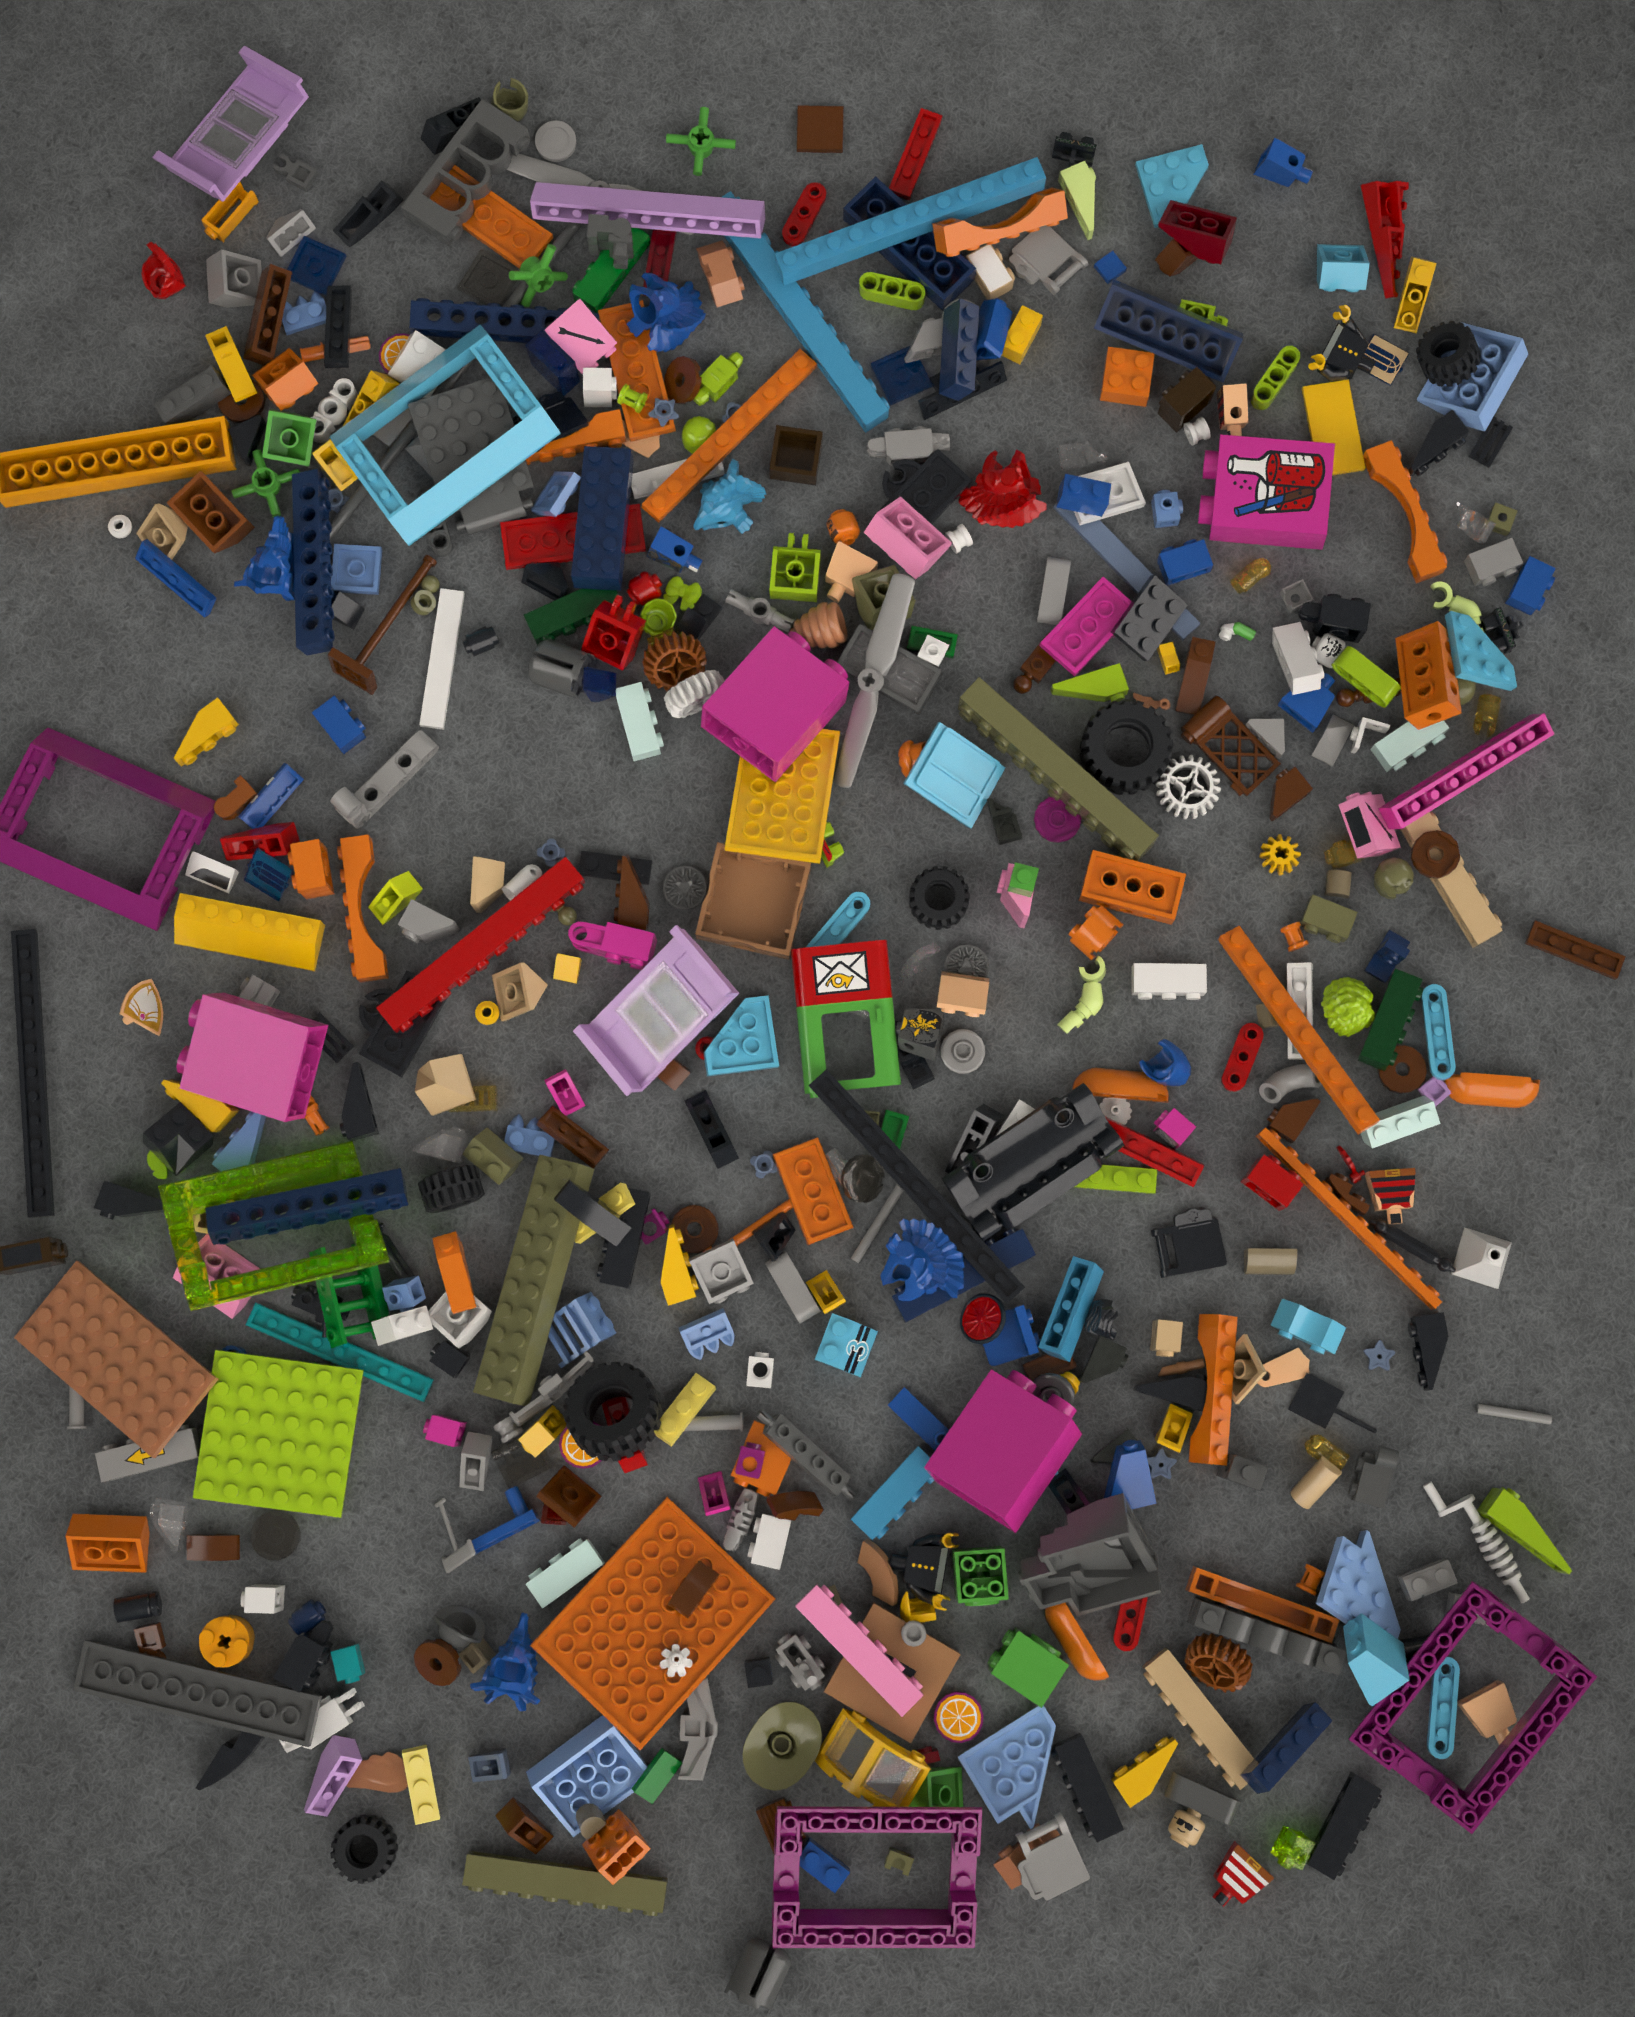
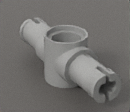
(748, 605)

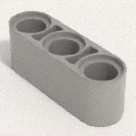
(1053, 591)
(792, 1287)

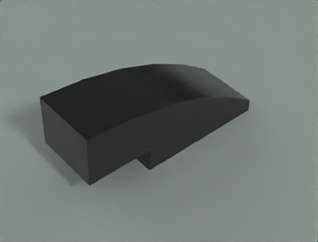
(368, 213)
(593, 1212)
(230, 1758)

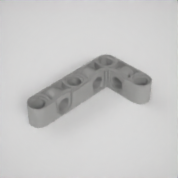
(386, 781)

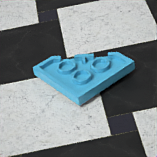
(1171, 178)
(1475, 655)
(744, 1041)

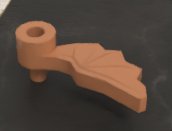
(1148, 701)

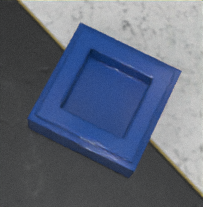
(1110, 267)

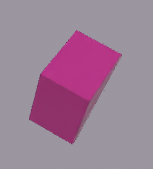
(564, 1092)
(714, 1493)

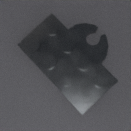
(928, 486)
(384, 1045)

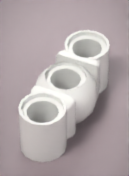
(337, 401)

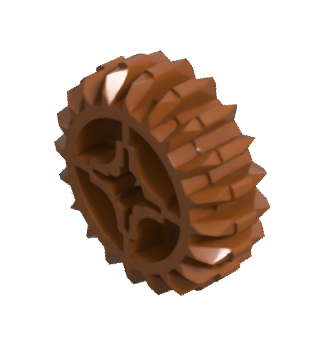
(673, 659)
(1218, 1662)

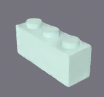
(639, 721)
(1405, 742)
(1401, 1121)
(564, 1572)

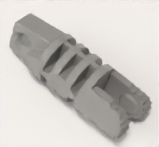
(740, 1519)

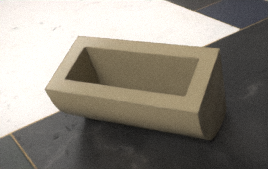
(1270, 1261)

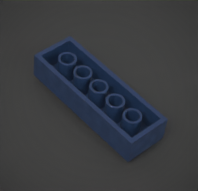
(917, 257)
(1168, 330)
(602, 518)

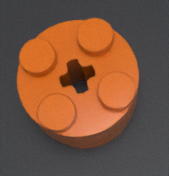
(1095, 931)

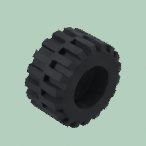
(1451, 368)
(933, 917)
(451, 1188)
(349, 1864)

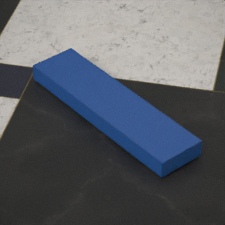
(175, 578)

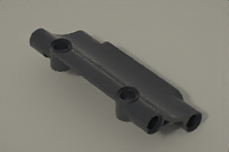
(1033, 1162)

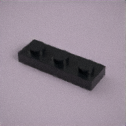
(605, 866)

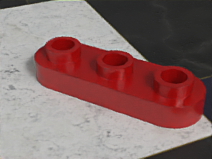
(800, 222)
(1240, 1068)
(1129, 1625)

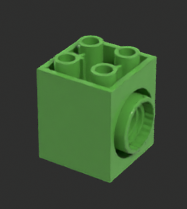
(980, 1575)
(1028, 1665)

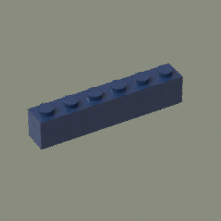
(1010, 1250)

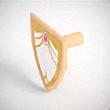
(143, 1007)

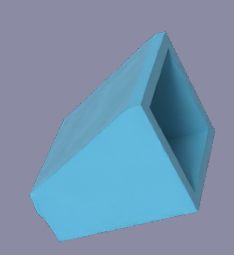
(1375, 1658)

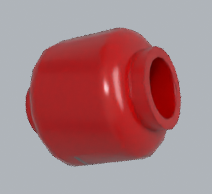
(644, 588)

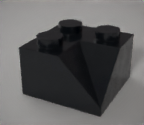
(178, 1139)

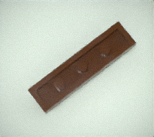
(1575, 950)

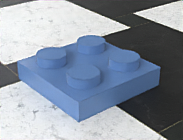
(555, 494)
(356, 569)

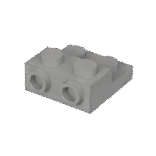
(721, 1272)

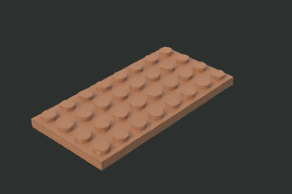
(116, 1359)

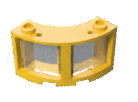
(871, 1762)

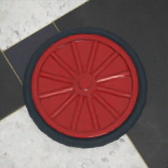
(982, 1318)

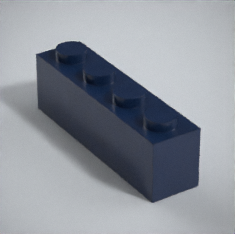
(959, 349)
(1286, 1748)

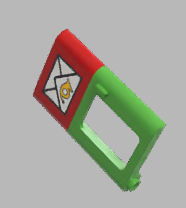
(839, 981)

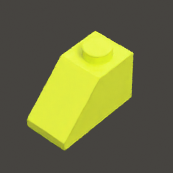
(395, 897)

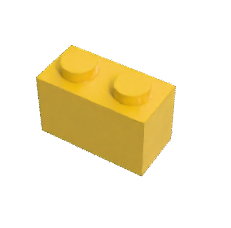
(1021, 334)

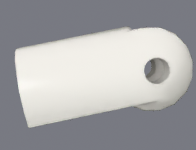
(521, 880)

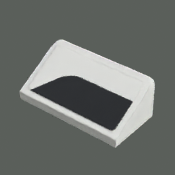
(211, 872)

